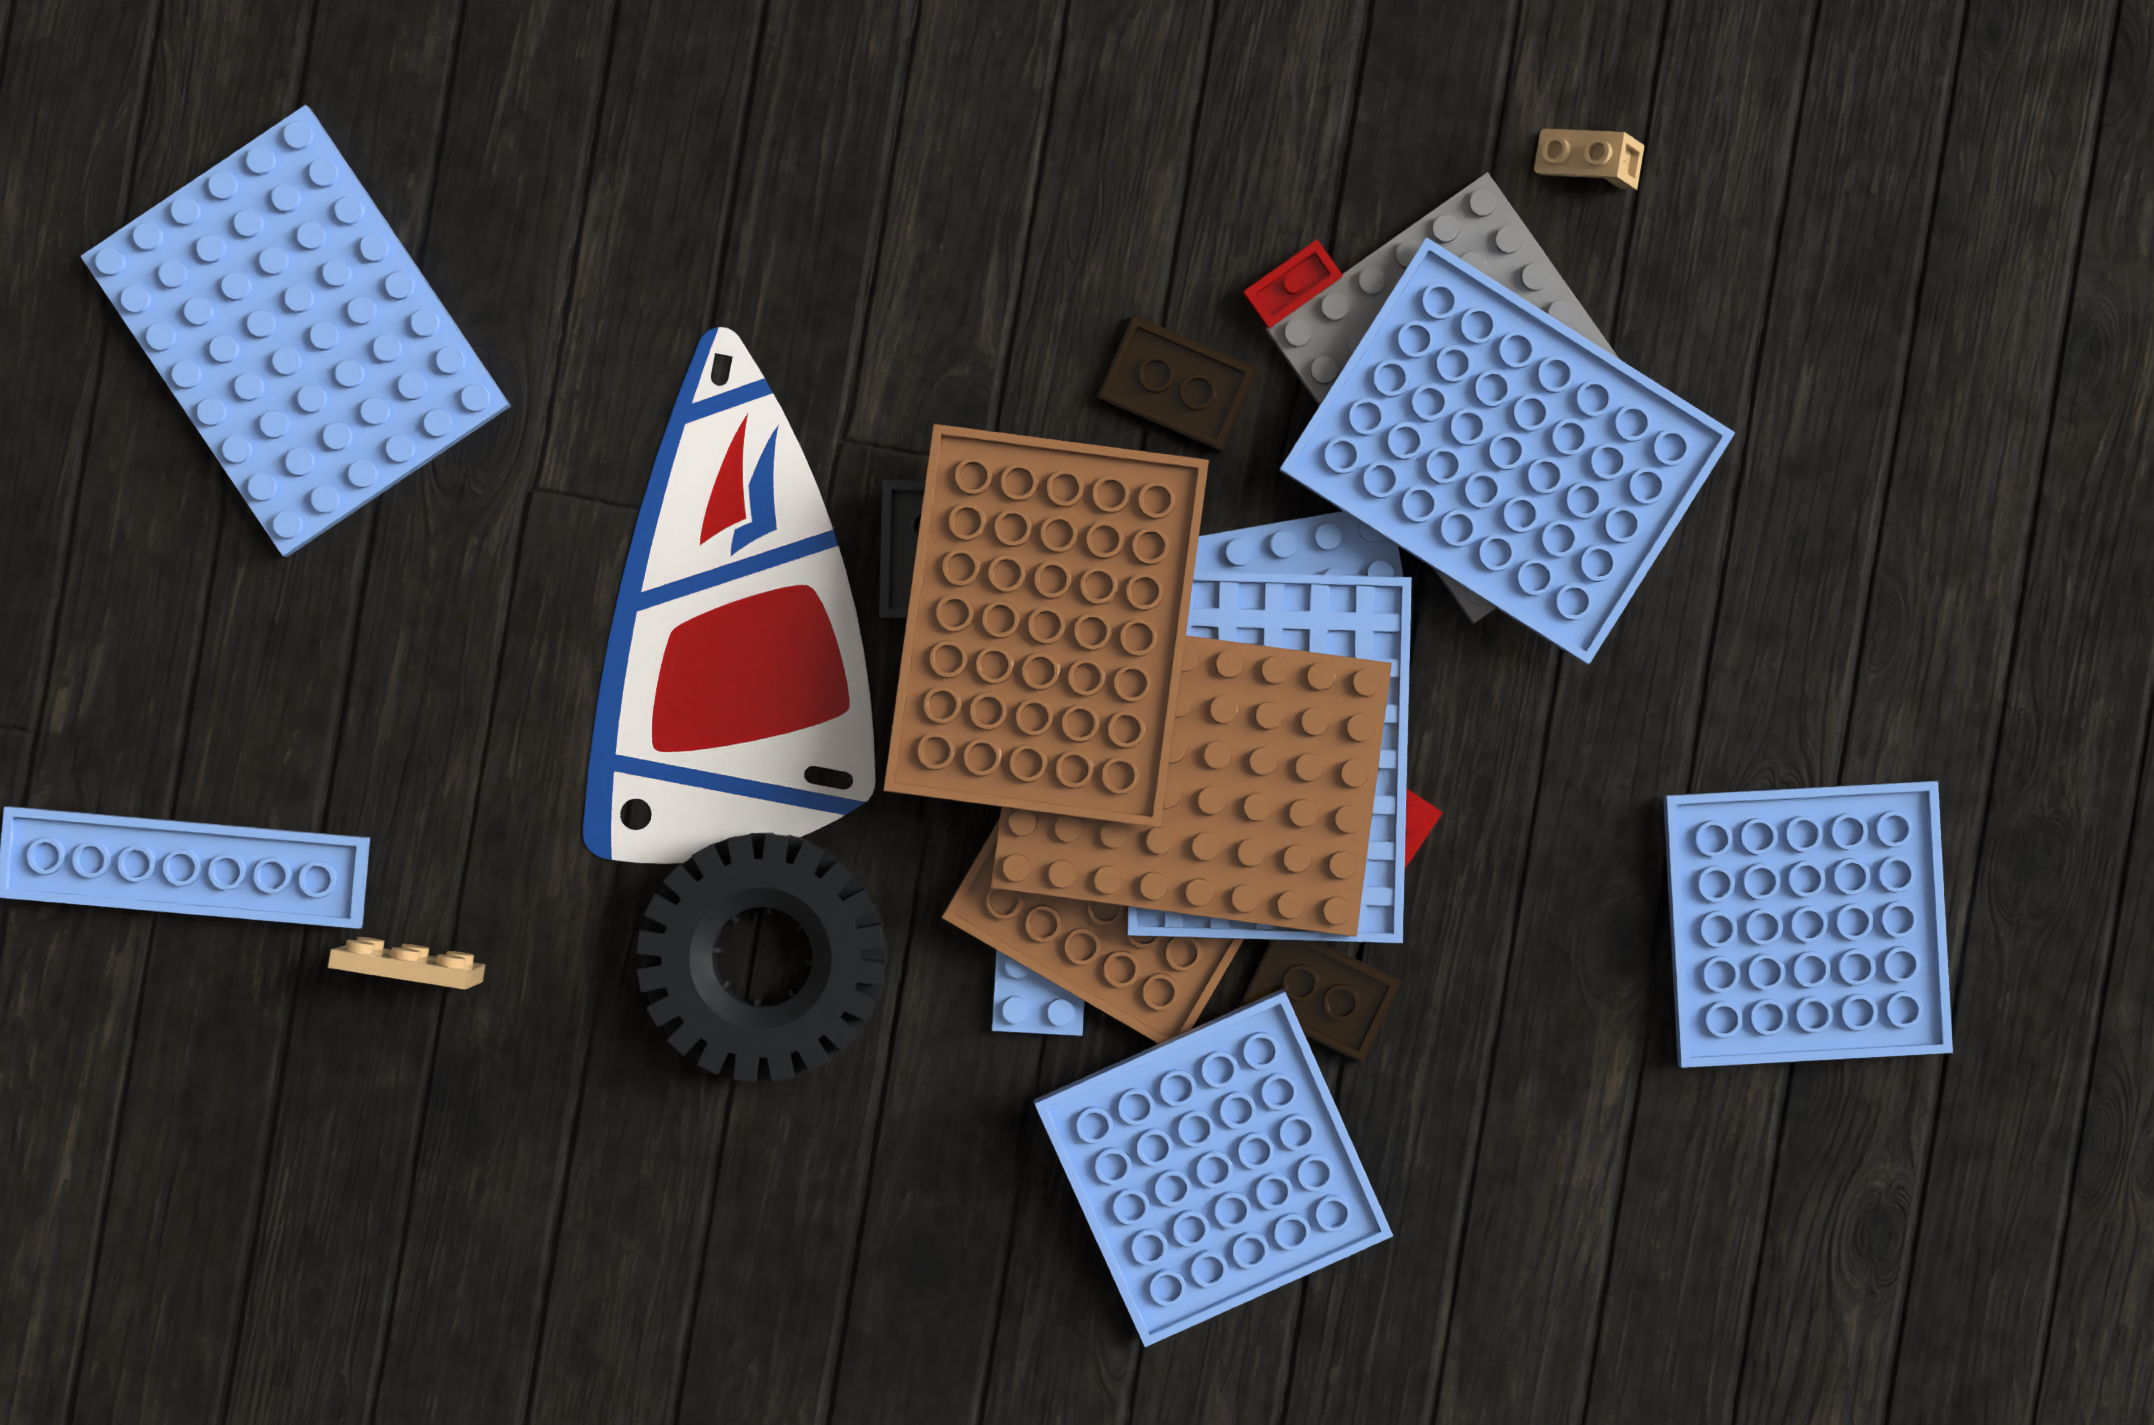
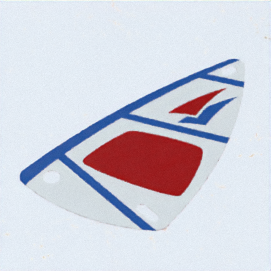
(728, 638)

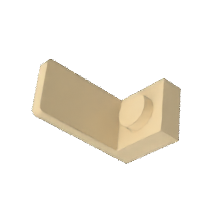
(1591, 155)

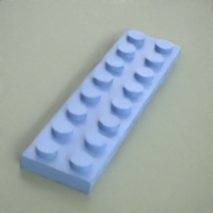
(1307, 545)
(183, 867)

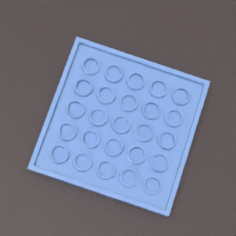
(1808, 924)
(1213, 1167)

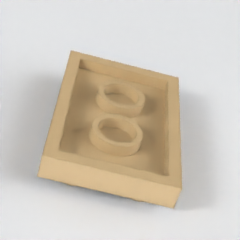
(407, 963)

